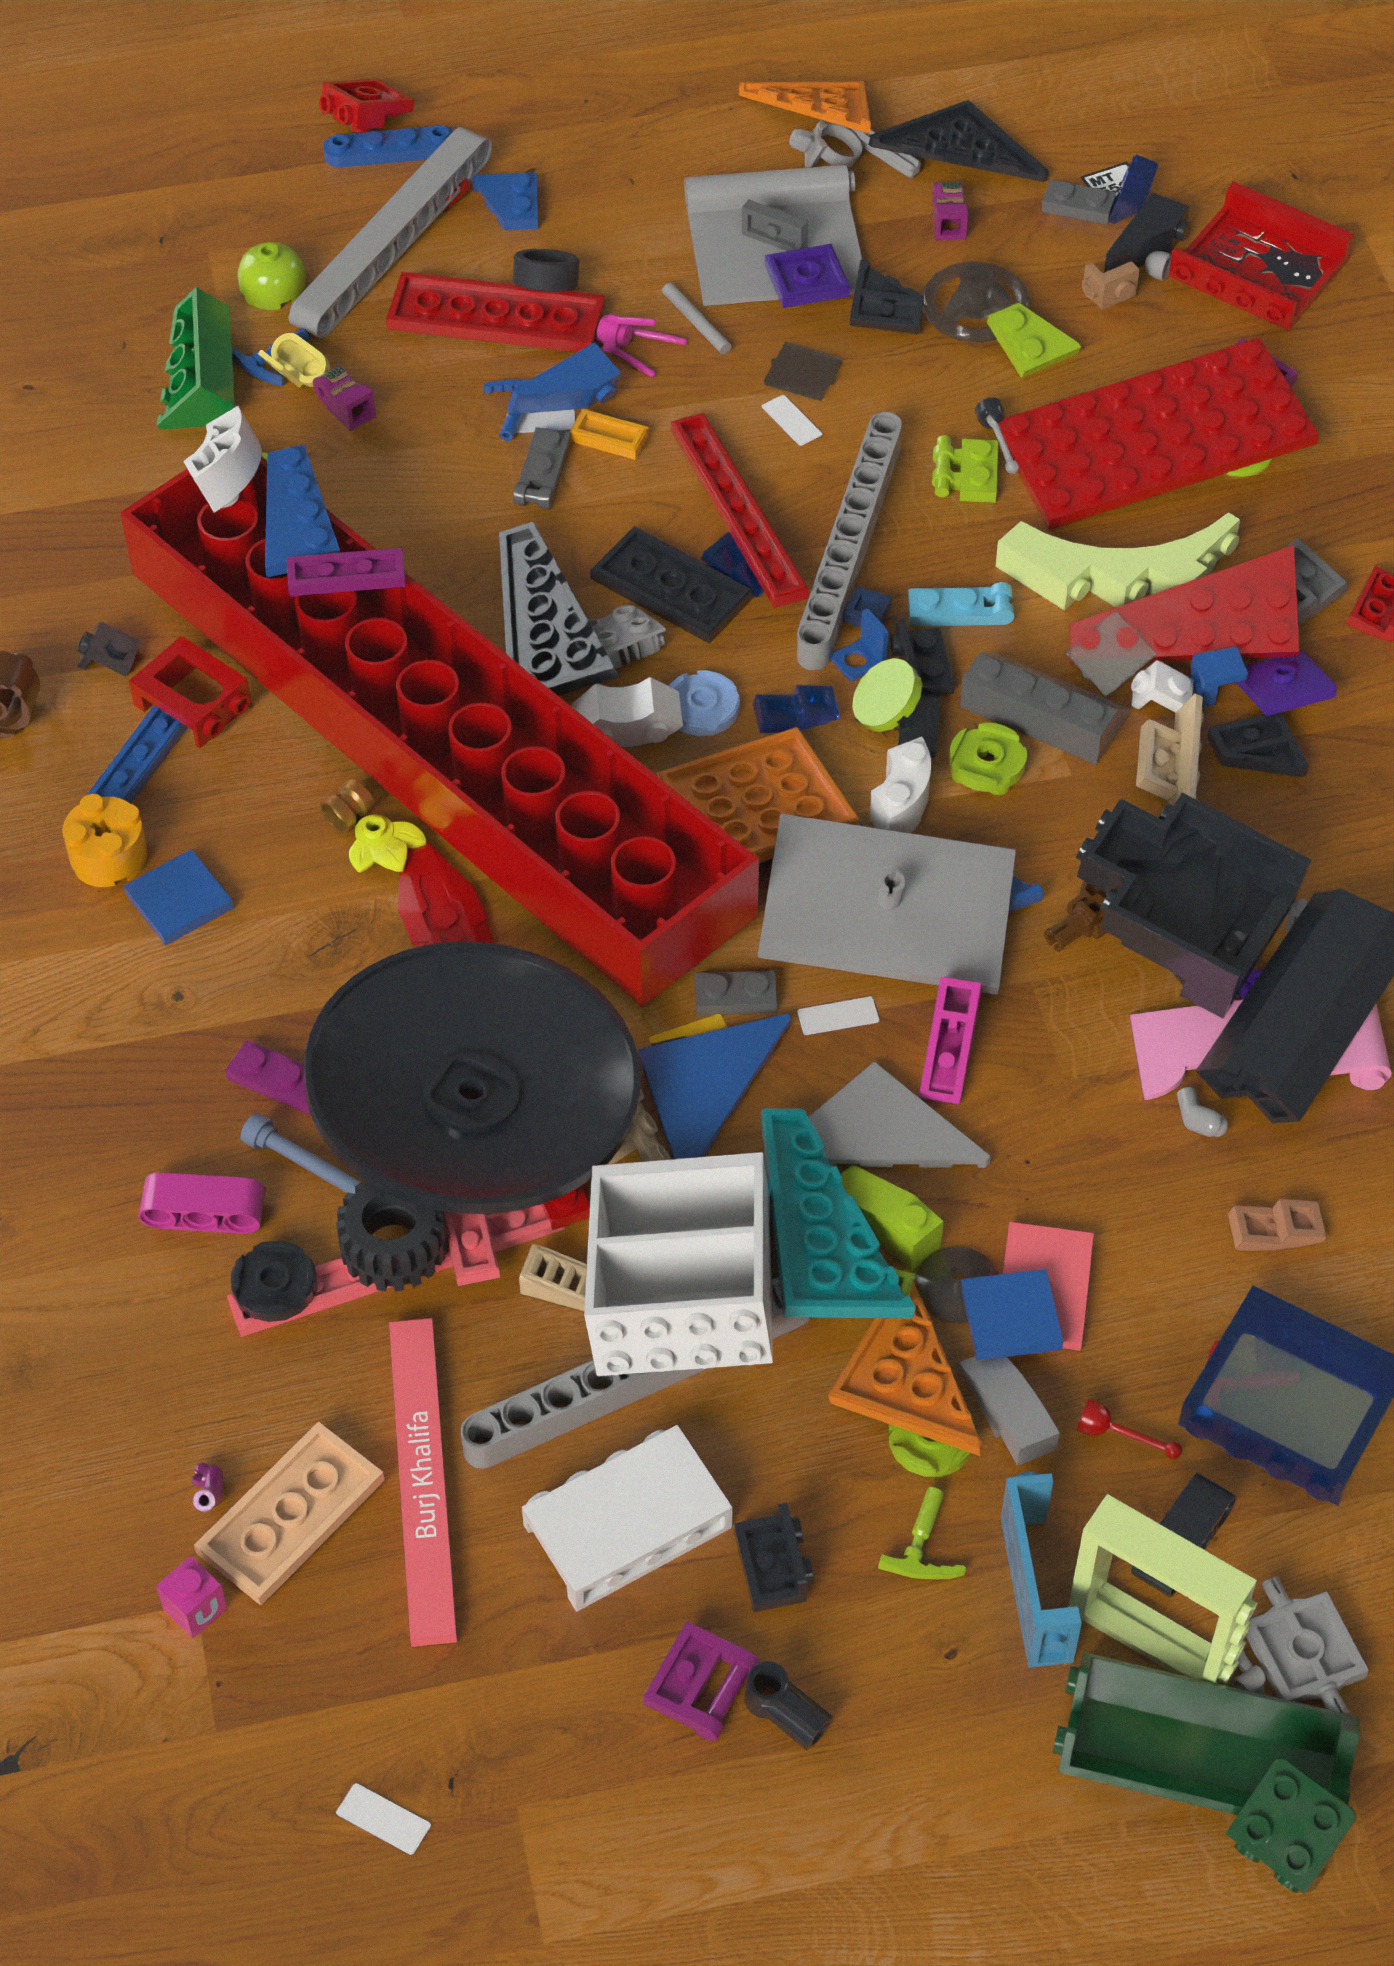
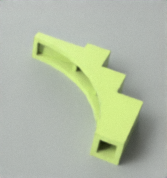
(1119, 576)

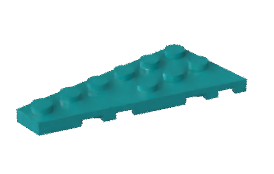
(821, 1237)

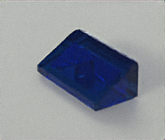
(1133, 188)

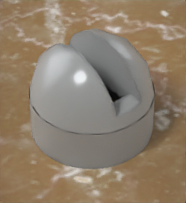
(1158, 264)

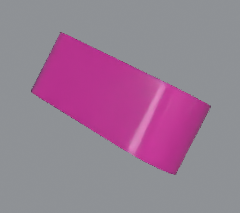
(202, 1203)

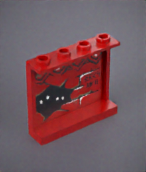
(1263, 256)

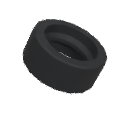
(546, 270)

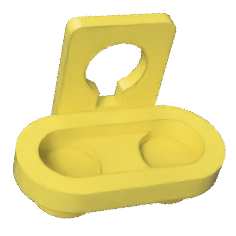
(296, 359)

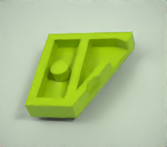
(1030, 340)

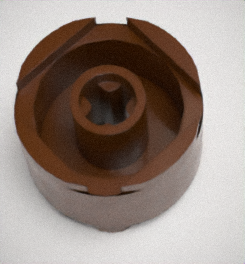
(17, 692)

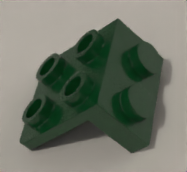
(1291, 1826)

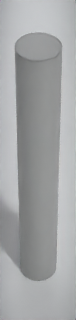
(696, 318)

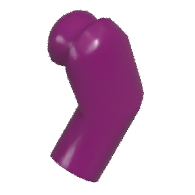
(212, 1482)

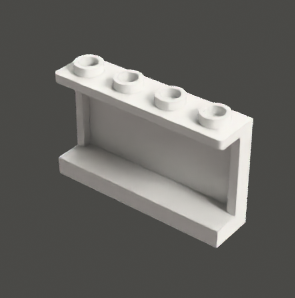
(628, 1516)

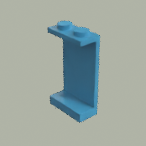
(1049, 1634)

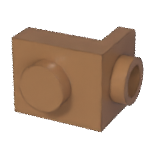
(1112, 286)

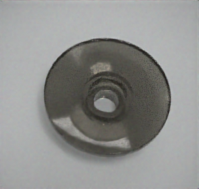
(940, 1290)

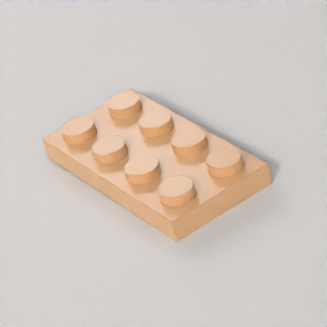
(289, 1513)

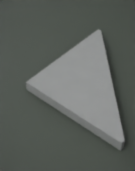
(885, 1124)

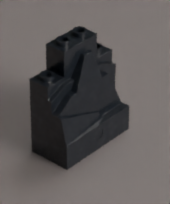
(1192, 892)

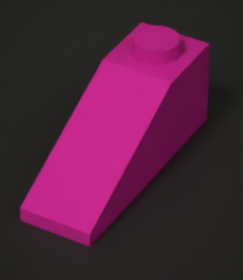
(950, 1040)

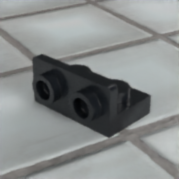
(926, 654)

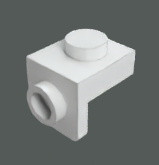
(1161, 685)

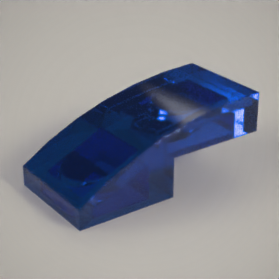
(729, 560)
(804, 709)

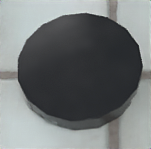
(273, 1281)

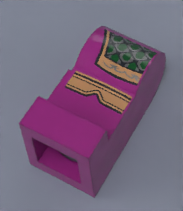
(949, 207)
(341, 394)

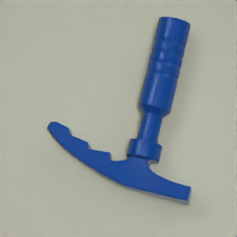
(253, 364)
(512, 421)

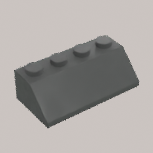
(1041, 706)

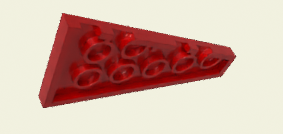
(1236, 607)

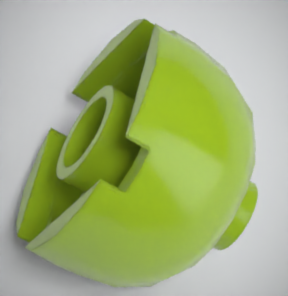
(271, 275)

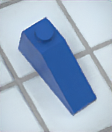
(569, 384)

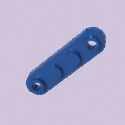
(384, 146)

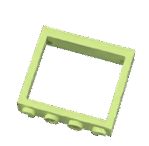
(1177, 1564)

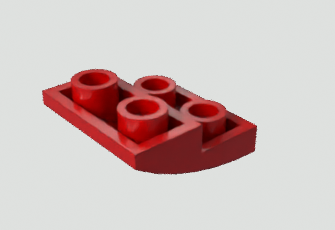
(1375, 606)

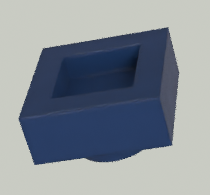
(862, 599)

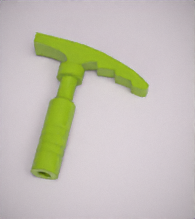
(911, 1565)

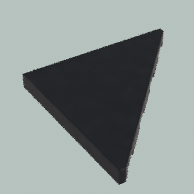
(964, 138)

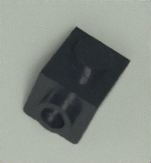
(109, 648)

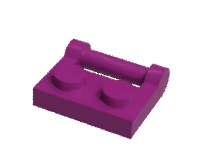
(687, 1673)

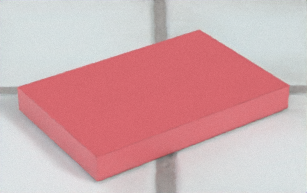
(1067, 1261)

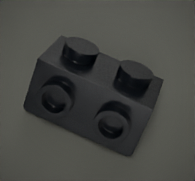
(773, 1561)

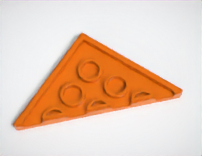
(831, 101)
(907, 1381)

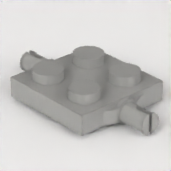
(1305, 1648)

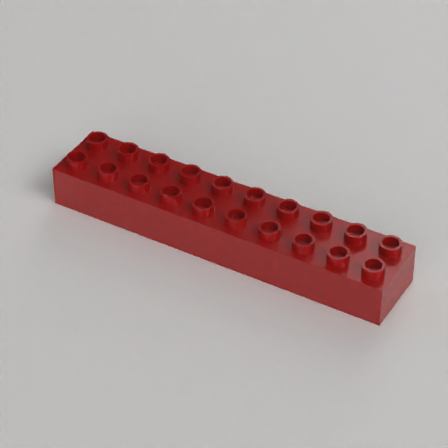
(460, 741)

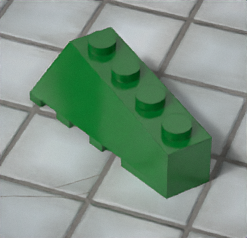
(199, 364)

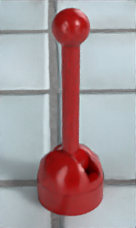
(1097, 1420)

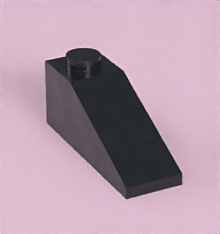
(1154, 228)

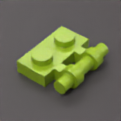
(978, 469)

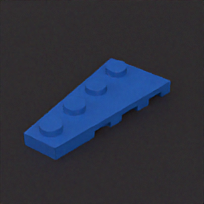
(294, 511)

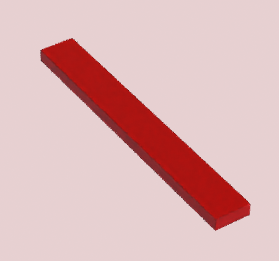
(739, 511)

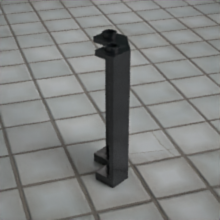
(1304, 1006)

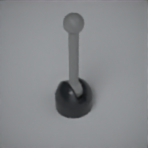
(990, 414)

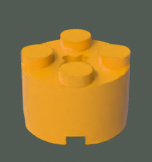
(105, 840)

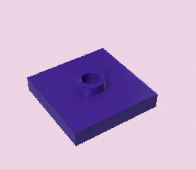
(807, 275)
(1286, 684)

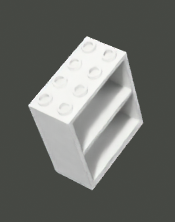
(680, 1265)

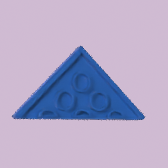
(705, 1078)

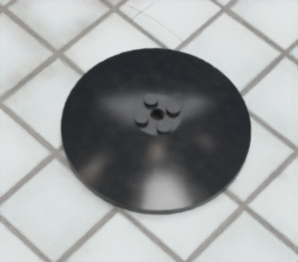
(481, 1018)

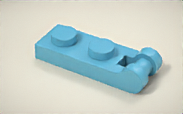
(961, 606)

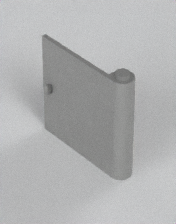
(733, 264)

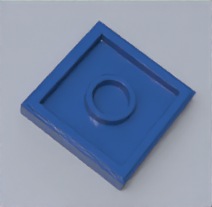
(178, 897)
(1011, 1314)

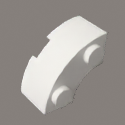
(225, 459)
(634, 712)
(905, 792)

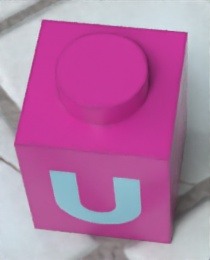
(191, 1597)

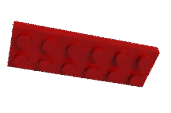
(494, 312)

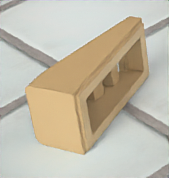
(544, 1288)

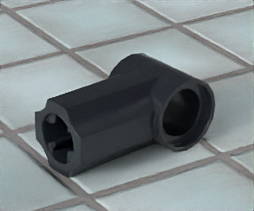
(788, 1708)

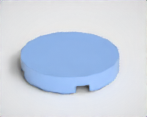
(706, 702)

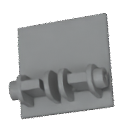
(630, 632)

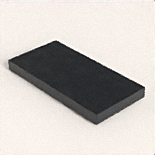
(671, 584)

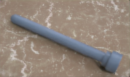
(261, 1133)

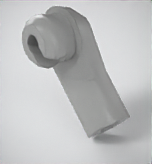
(1199, 1118)

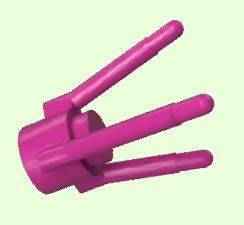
(617, 331)

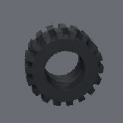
(389, 1261)

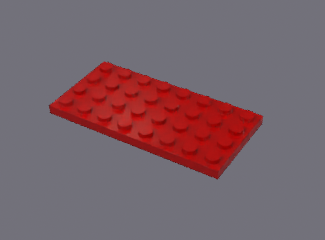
(1156, 433)

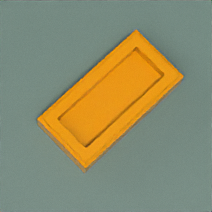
(609, 434)

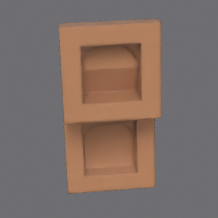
(1281, 1227)

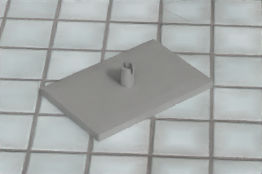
(887, 903)

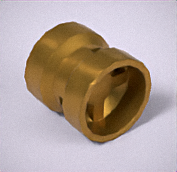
(347, 805)

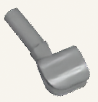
(1252, 1676)

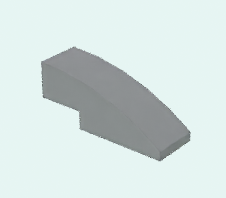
(1011, 1407)

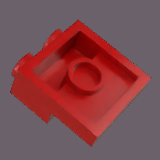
(363, 103)

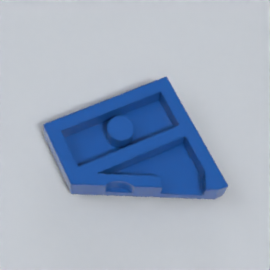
(510, 198)

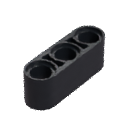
(1195, 1517)

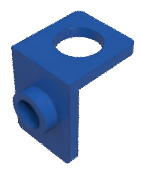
(870, 646)

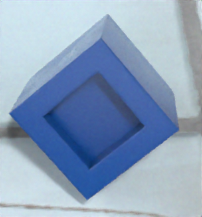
(1216, 669)

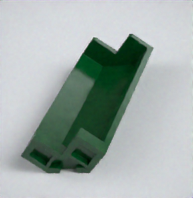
(1194, 1735)

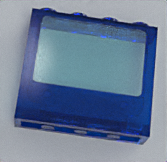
(1291, 1395)

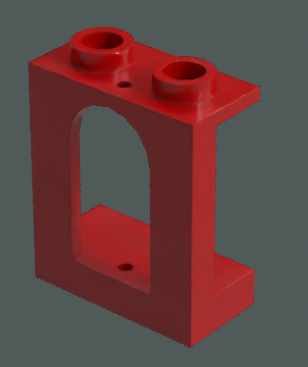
(155, 684)

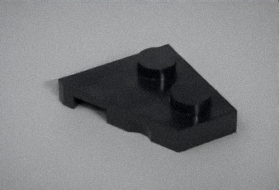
(884, 303)
(1258, 745)

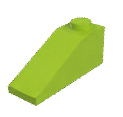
(896, 1217)

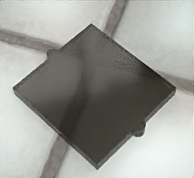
(803, 371)
(1109, 663)

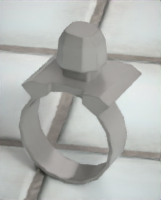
(816, 147)

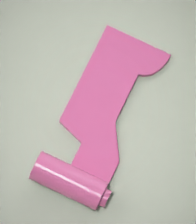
(1181, 1038)

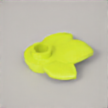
(384, 846)

